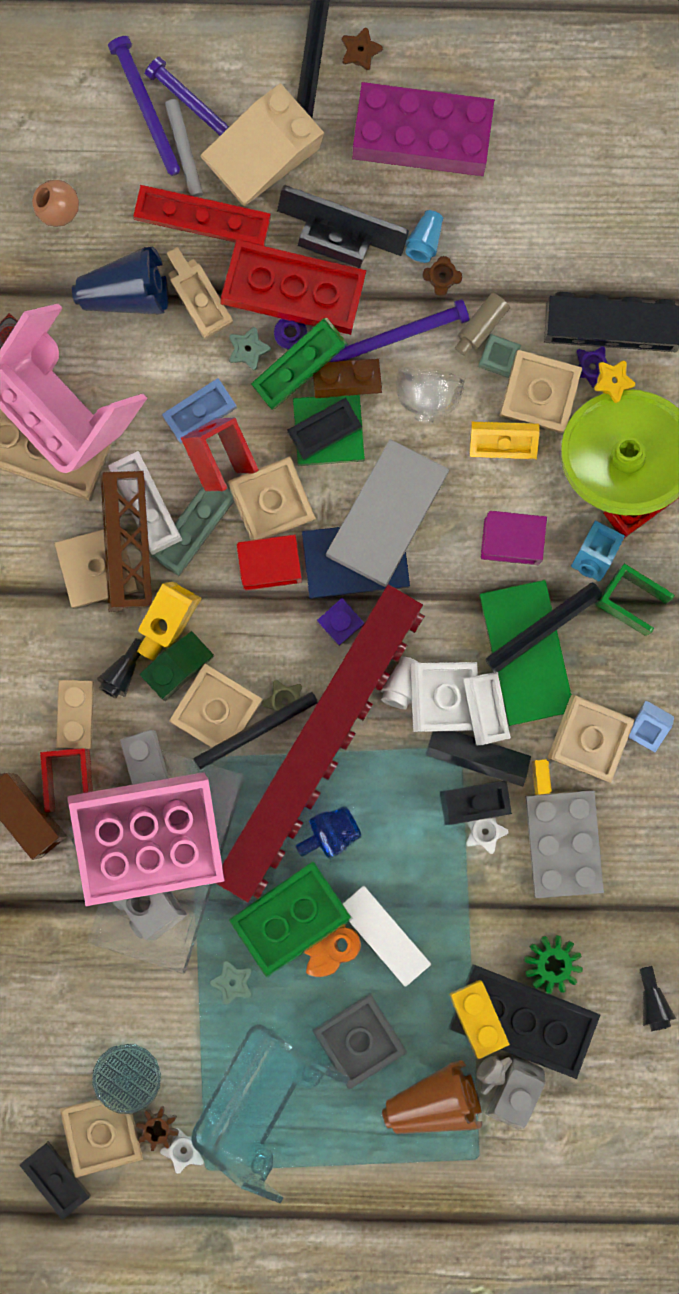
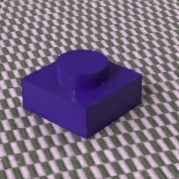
(340, 622)

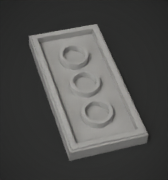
(387, 513)

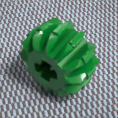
(547, 974)

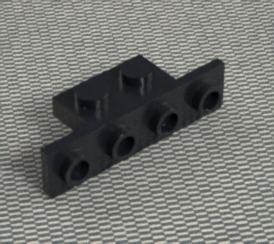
(338, 229)

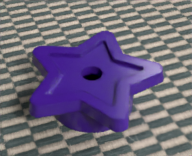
(594, 357)

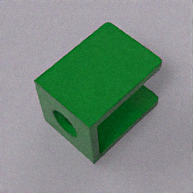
(640, 581)

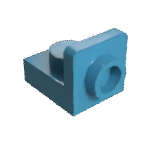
(597, 551)

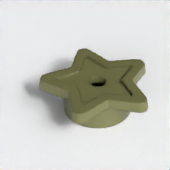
(279, 692)

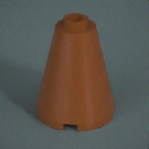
(435, 1103)

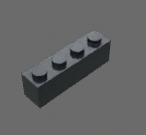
(612, 323)

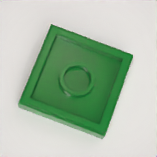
(345, 451)

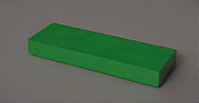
(299, 363)

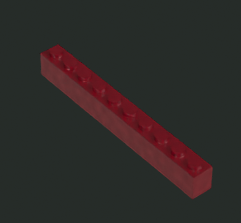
(319, 742)

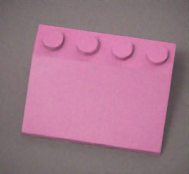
(145, 838)

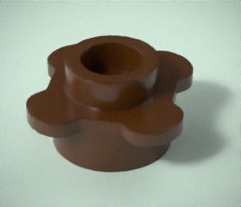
(444, 266)

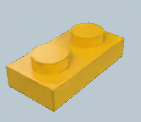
(504, 440)
(479, 1019)

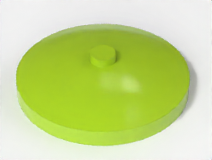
(624, 452)

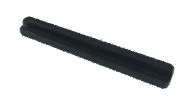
(312, 55)
(544, 627)

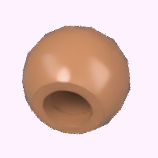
(55, 203)

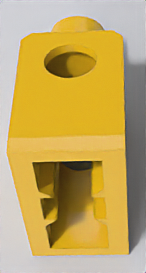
(175, 607)

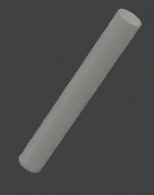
(184, 148)

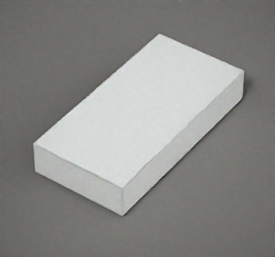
(486, 708)

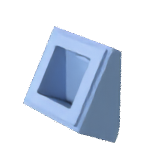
(651, 726)

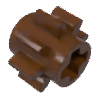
(148, 1133)

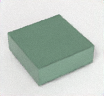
(498, 355)

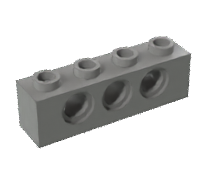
(157, 919)

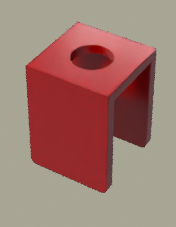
(234, 445)
(269, 562)
(47, 773)

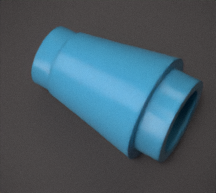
(424, 239)

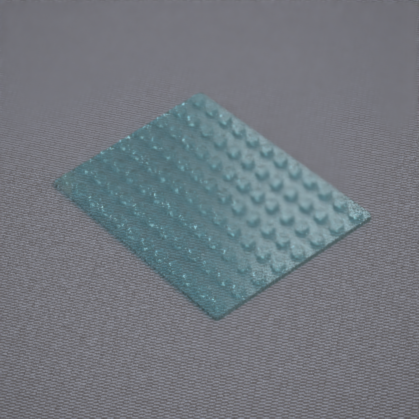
(421, 881)

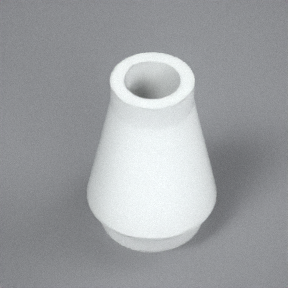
(398, 690)

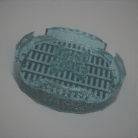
(126, 1079)

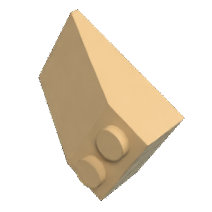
(263, 145)

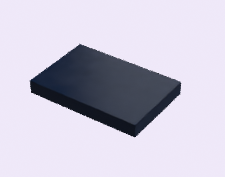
(331, 578)

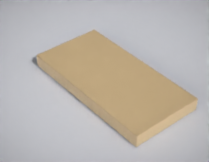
(25, 460)

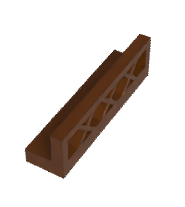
(112, 540)

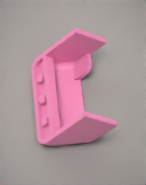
(45, 406)

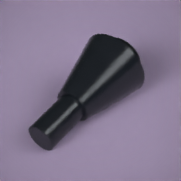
(118, 676)
(655, 1006)

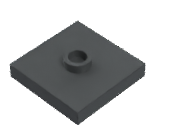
(359, 1040)

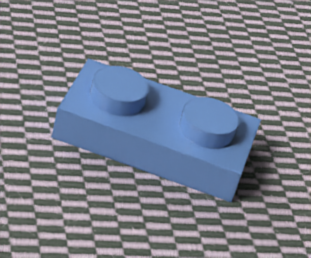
(199, 409)

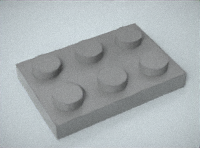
(564, 844)

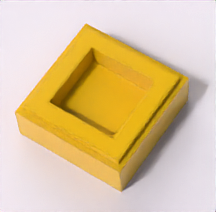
(541, 777)

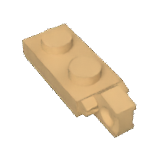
(197, 295)

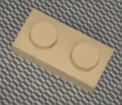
(75, 714)

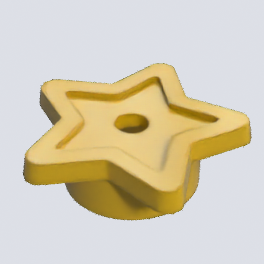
(605, 382)

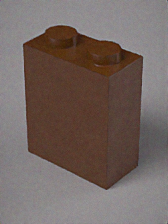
(26, 818)

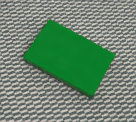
(290, 919)

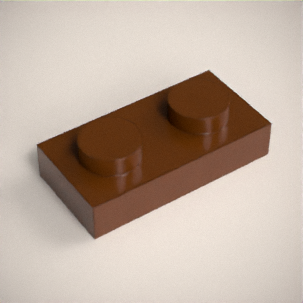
(348, 378)

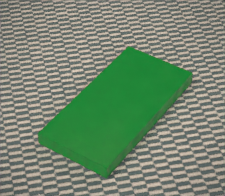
(537, 681)

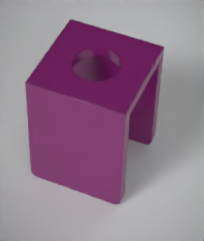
(513, 538)

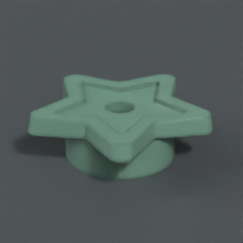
(248, 357)
(239, 975)

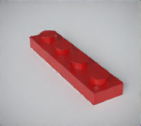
(201, 216)

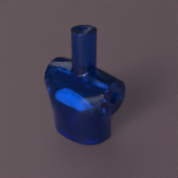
(332, 833)

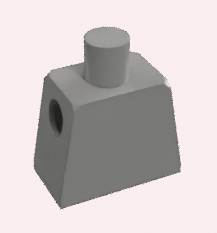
(518, 1095)

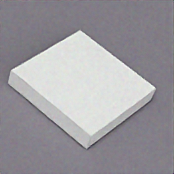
(441, 696)

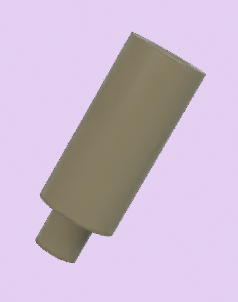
(482, 323)

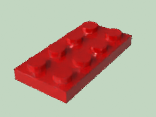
(292, 286)

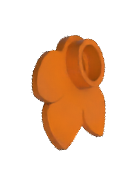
(327, 957)

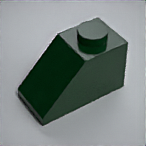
(176, 665)

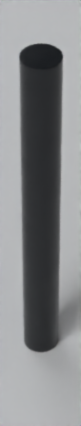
(255, 730)

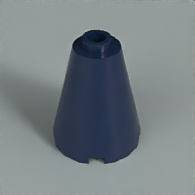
(125, 285)

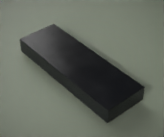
(484, 759)

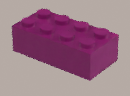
(423, 129)

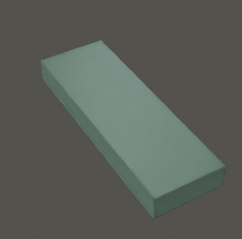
(195, 527)

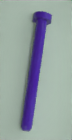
(120, 47)
(157, 70)
(400, 333)

